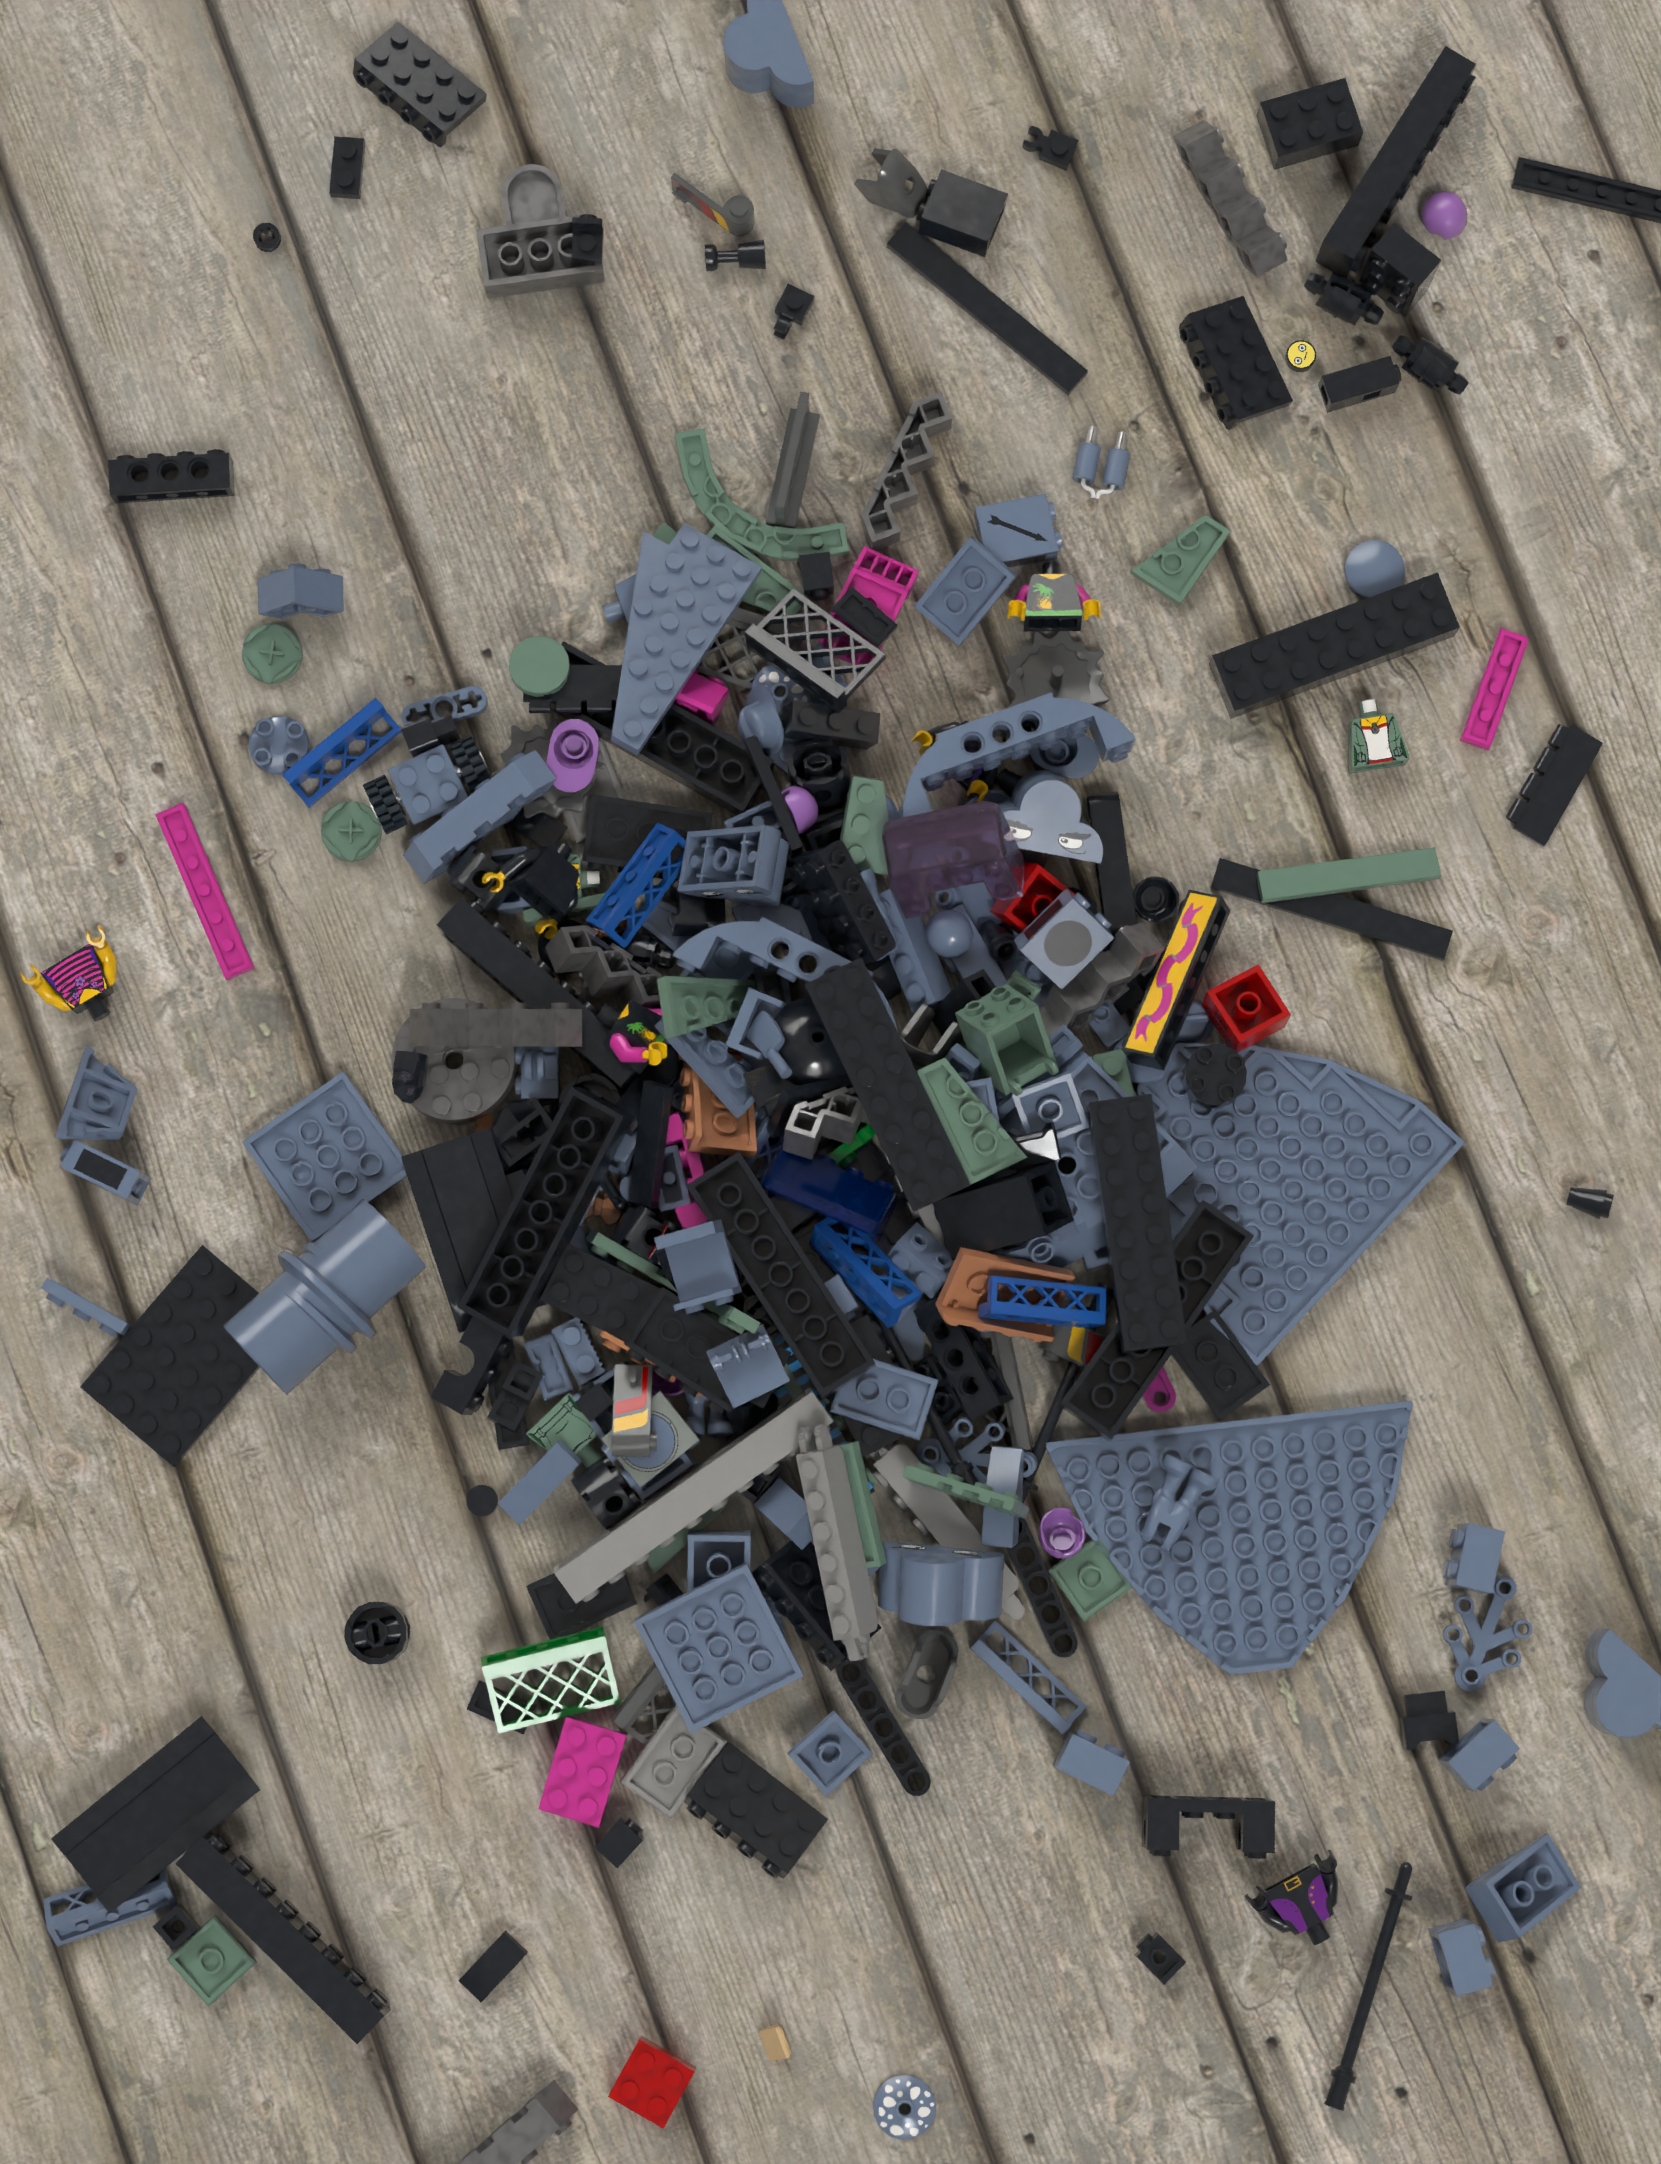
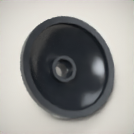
(804, 1056)

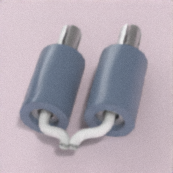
(1115, 467)

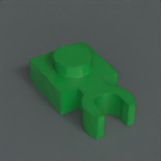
(846, 1153)

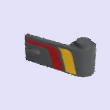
(734, 216)
(1072, 1345)
(632, 1412)

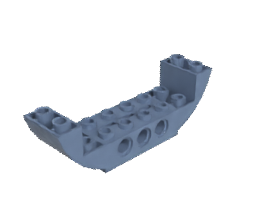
(1049, 717)
(759, 941)

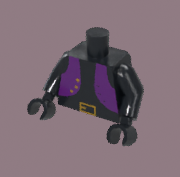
(1301, 1900)

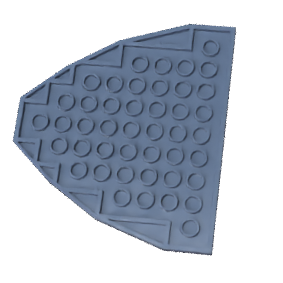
(1304, 1164)

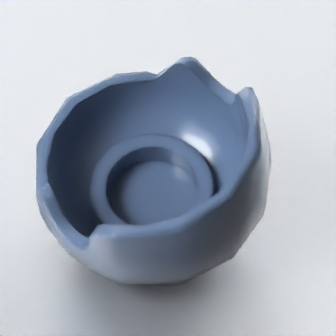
(949, 933)

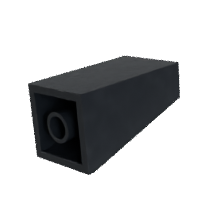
(1004, 1210)

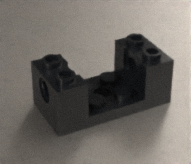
(1253, 1821)

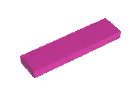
(1494, 689)

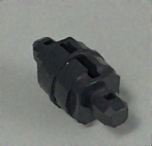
(1343, 298)
(1430, 364)
(646, 951)

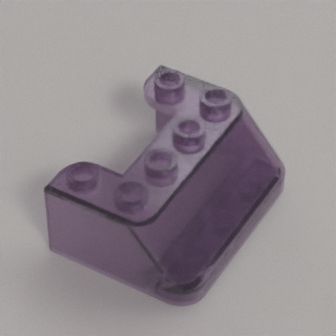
(951, 851)

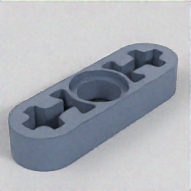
(462, 694)

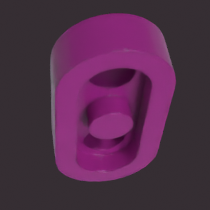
(1160, 1384)

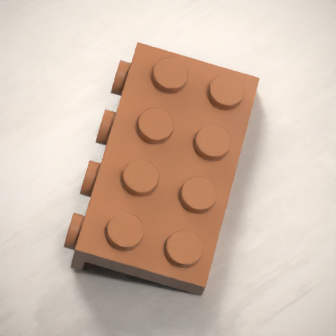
(709, 1123)
(968, 1288)

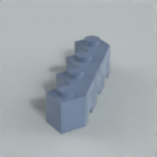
(469, 823)

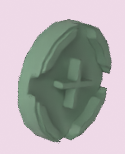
(272, 653)
(539, 666)
(351, 831)

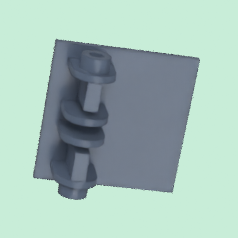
(748, 1366)

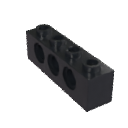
(217, 483)
(977, 1362)

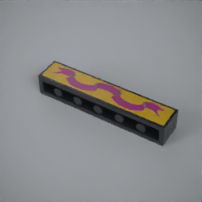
(1175, 979)

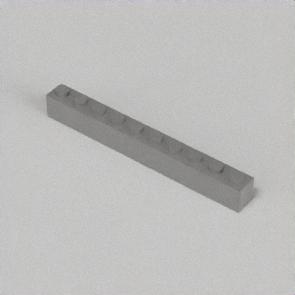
(690, 1497)

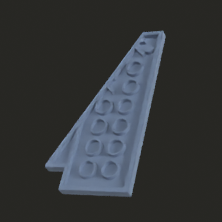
(676, 614)

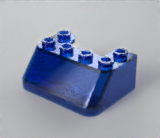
(832, 1191)

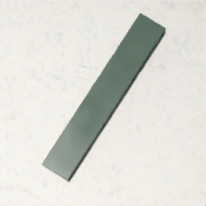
(1348, 875)

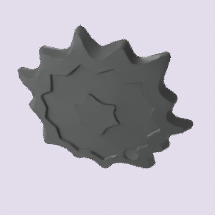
(1055, 667)
(555, 800)

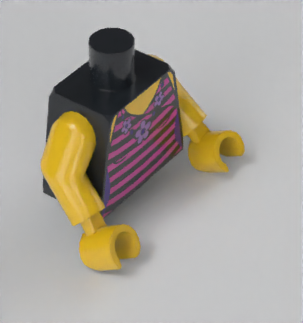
(79, 979)

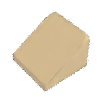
(775, 2042)

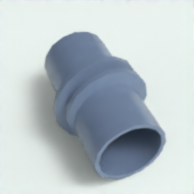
(325, 1296)

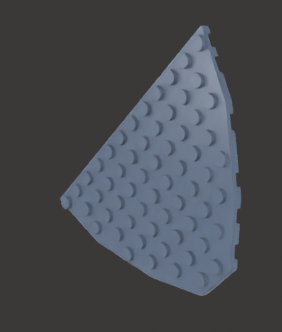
(1264, 1547)

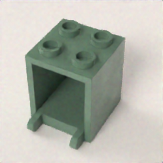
(1007, 1039)

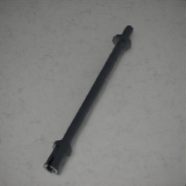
(1055, 1410)
(959, 1466)
(1343, 2074)

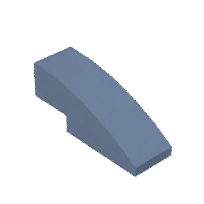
(1004, 1474)

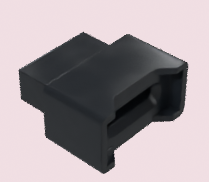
(424, 735)
(695, 913)
(1038, 1146)
(1427, 1720)

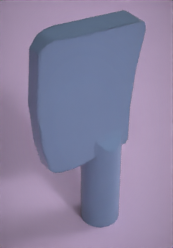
(769, 1039)

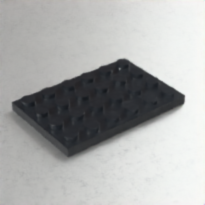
(178, 1360)

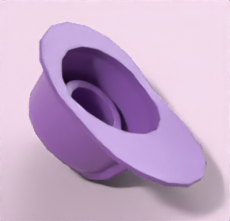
(573, 754)

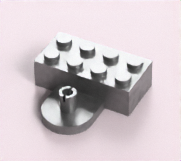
(535, 243)

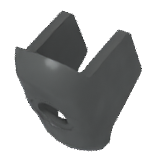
(889, 188)
(915, 1030)
(922, 1699)

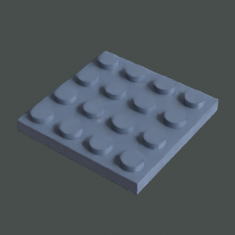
(327, 1156)
(718, 1647)

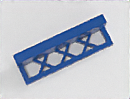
(334, 744)
(637, 880)
(858, 1275)
(1044, 1314)

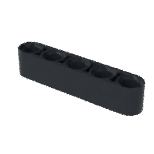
(1113, 872)
(1048, 1597)
(894, 1738)

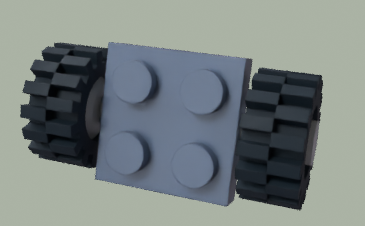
(426, 784)

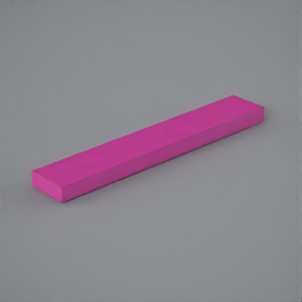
(205, 891)

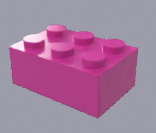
(583, 1771)

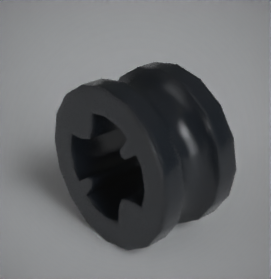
(265, 228)

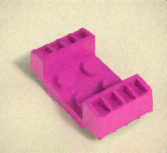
(882, 583)
(689, 1214)

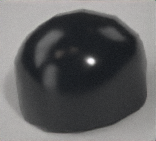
(1155, 899)

